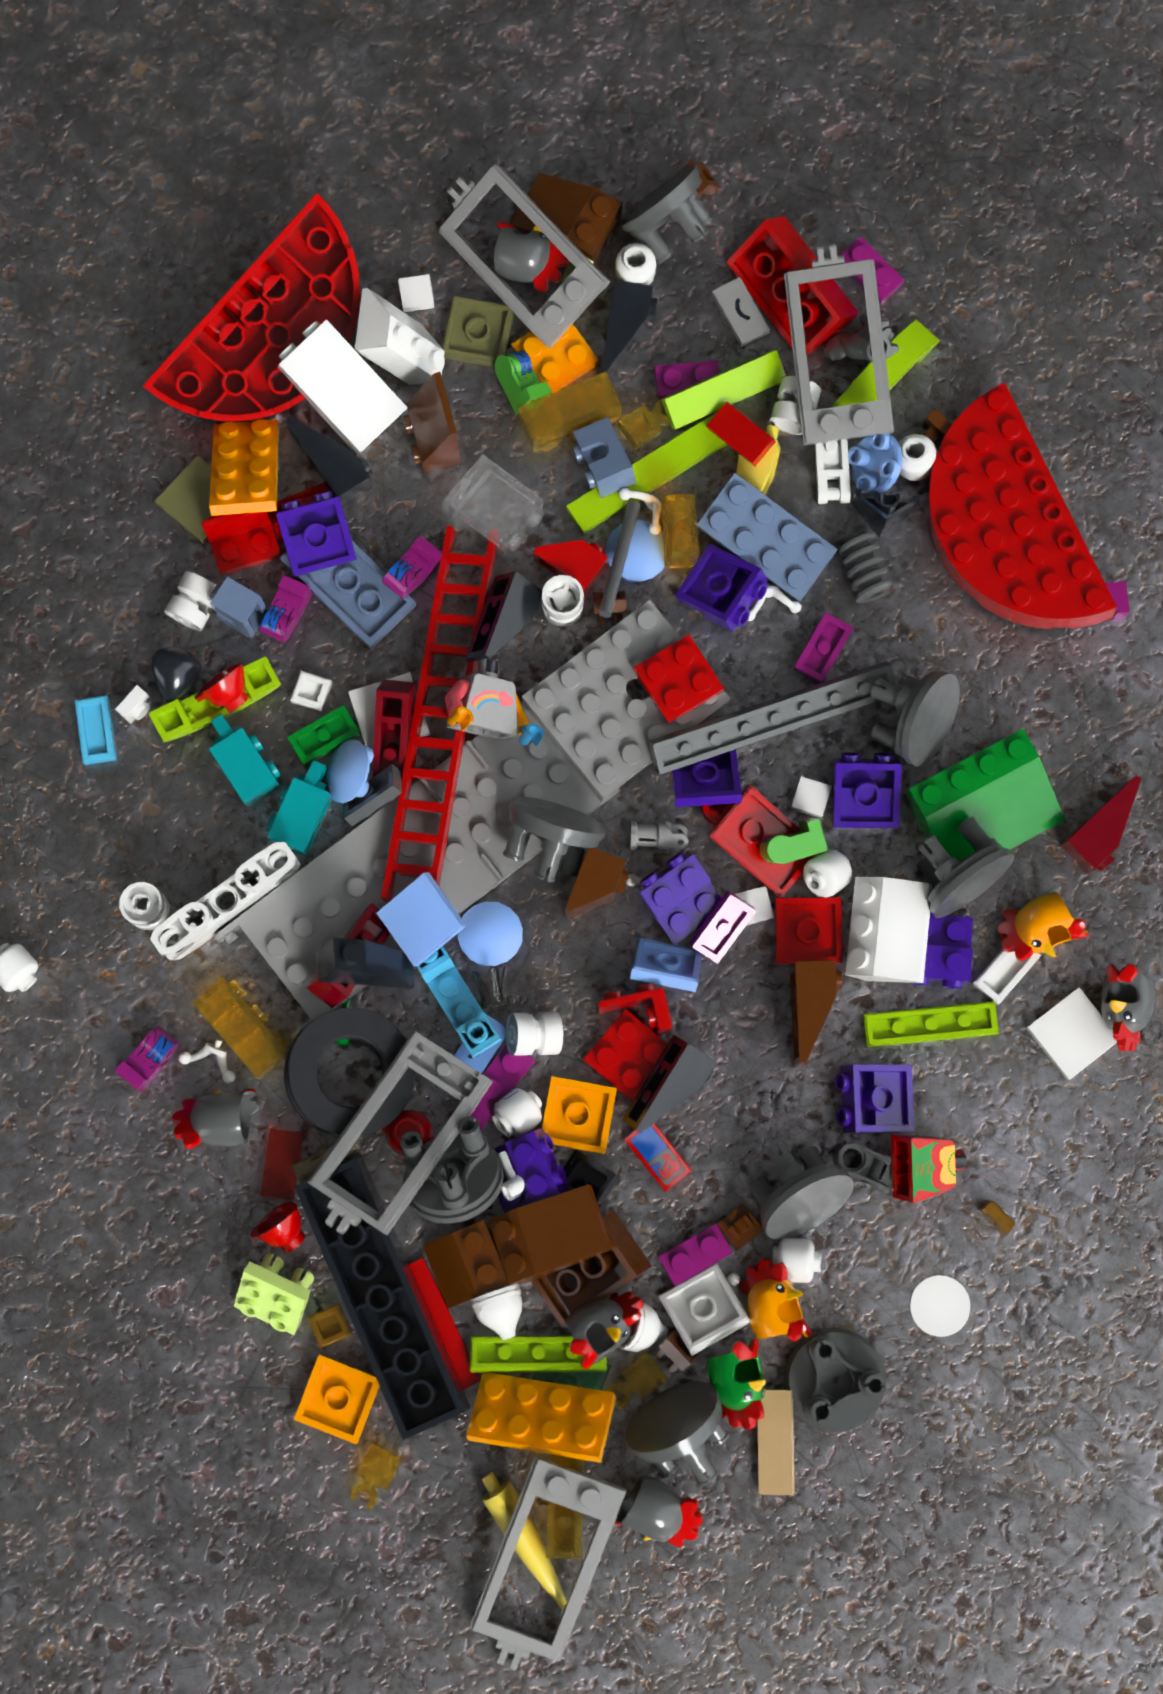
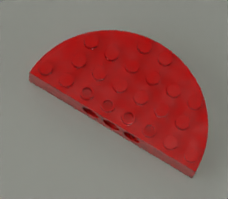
(232, 356)
(1007, 525)

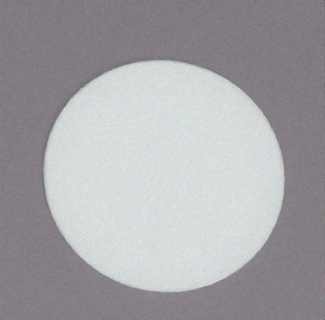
(940, 1305)

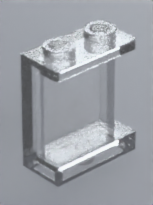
(494, 505)

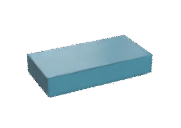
(95, 730)

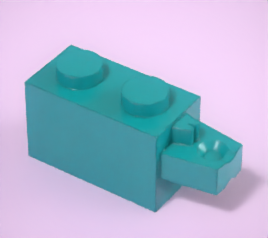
(242, 763)
(301, 810)

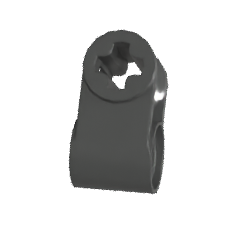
(871, 1168)

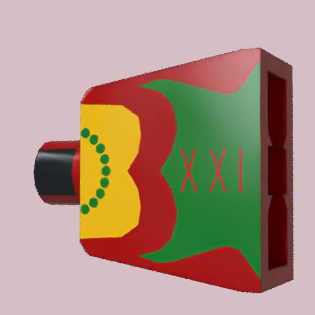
(923, 1166)

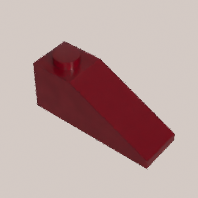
(392, 724)
(1102, 833)
(368, 928)

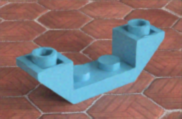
(458, 1003)

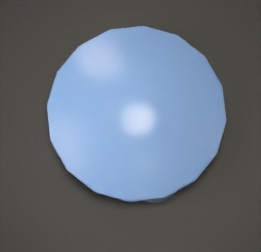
(875, 463)
(645, 553)
(349, 771)
(490, 934)

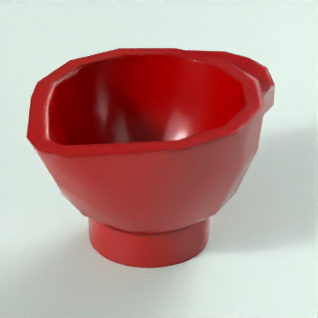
(226, 688)
(405, 1122)
(281, 1228)

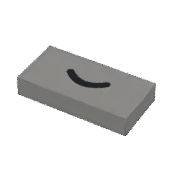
(740, 312)

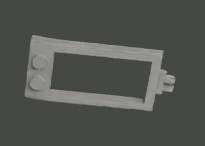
(572, 295)
(846, 420)
(442, 1070)
(569, 1490)

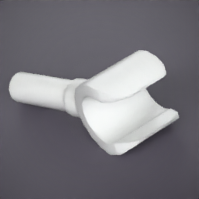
(514, 1186)

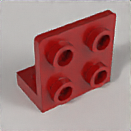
(241, 540)
(657, 1012)

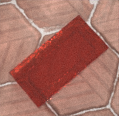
(283, 1150)

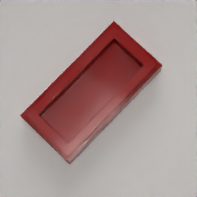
(740, 434)

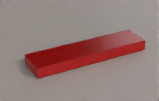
(445, 1324)

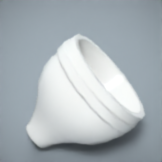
(499, 1310)
(645, 1331)

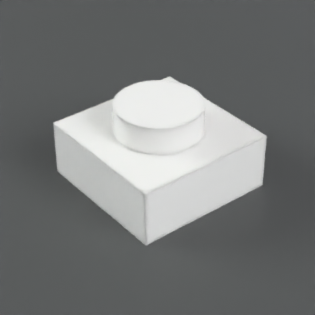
(134, 705)

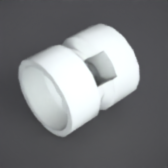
(786, 411)
(562, 600)
(192, 602)
(144, 905)
(535, 1033)

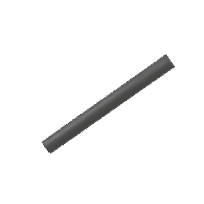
(619, 559)

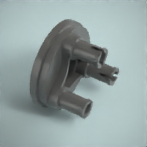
(673, 201)
(926, 714)
(561, 833)
(964, 879)
(463, 1179)
(806, 1194)
(835, 1379)
(676, 1427)

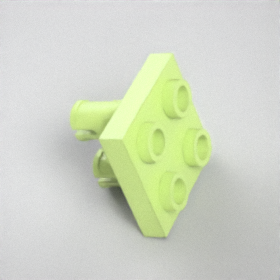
(273, 1297)

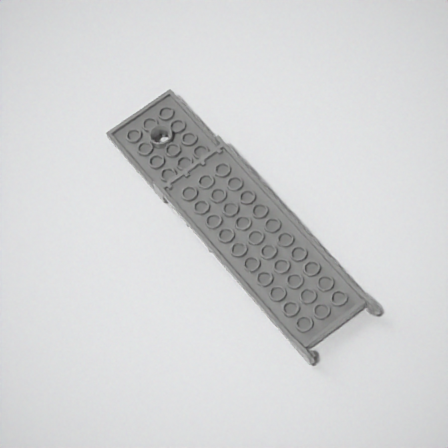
(588, 750)

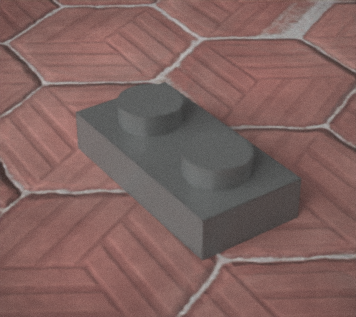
(382, 789)

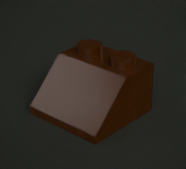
(597, 882)
(466, 1264)

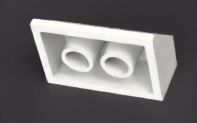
(396, 341)
(888, 930)

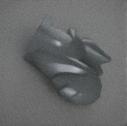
(858, 345)

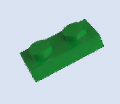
(324, 735)

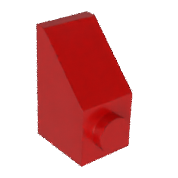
(575, 559)

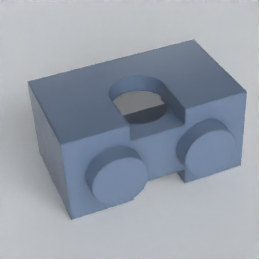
(604, 457)
(238, 607)

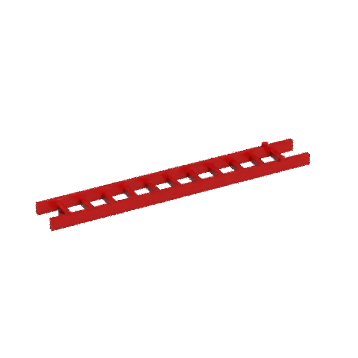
(422, 710)

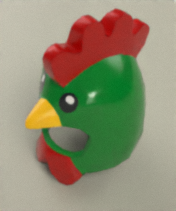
(739, 1384)

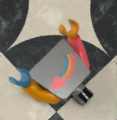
(489, 707)

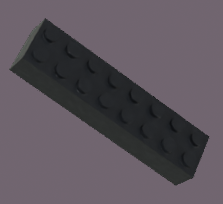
(386, 1308)

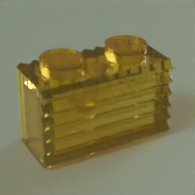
(679, 531)

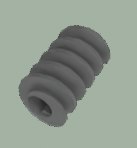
(864, 566)

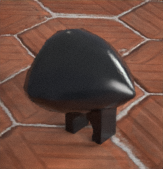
(174, 672)

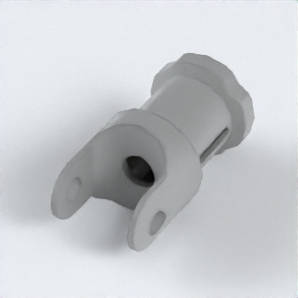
(657, 835)

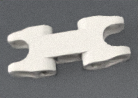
(185, 921)

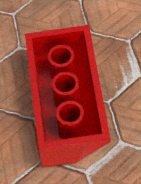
(761, 266)

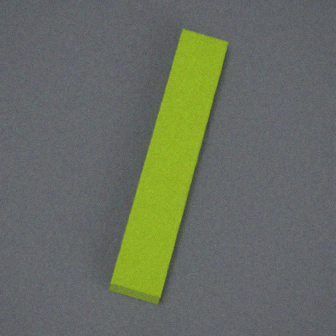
(649, 474)

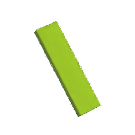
(724, 387)
(930, 1024)
(527, 1355)

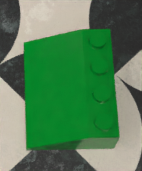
(998, 786)

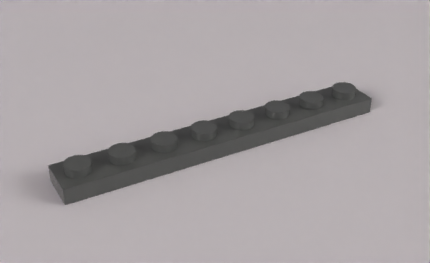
(767, 719)

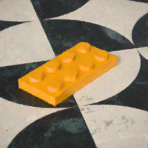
(244, 467)
(541, 1416)

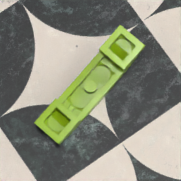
(913, 346)
(189, 716)

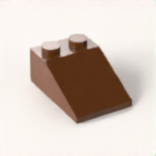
(577, 210)
(432, 427)
(812, 996)
(549, 1235)
(596, 1276)

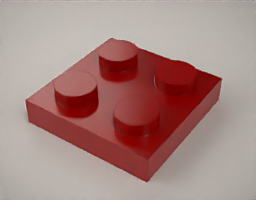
(678, 679)
(808, 930)
(626, 1054)

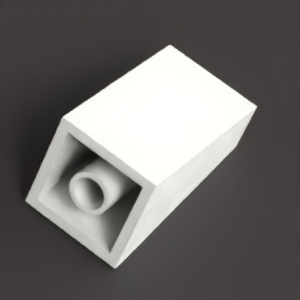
(341, 386)

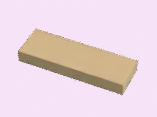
(776, 1444)

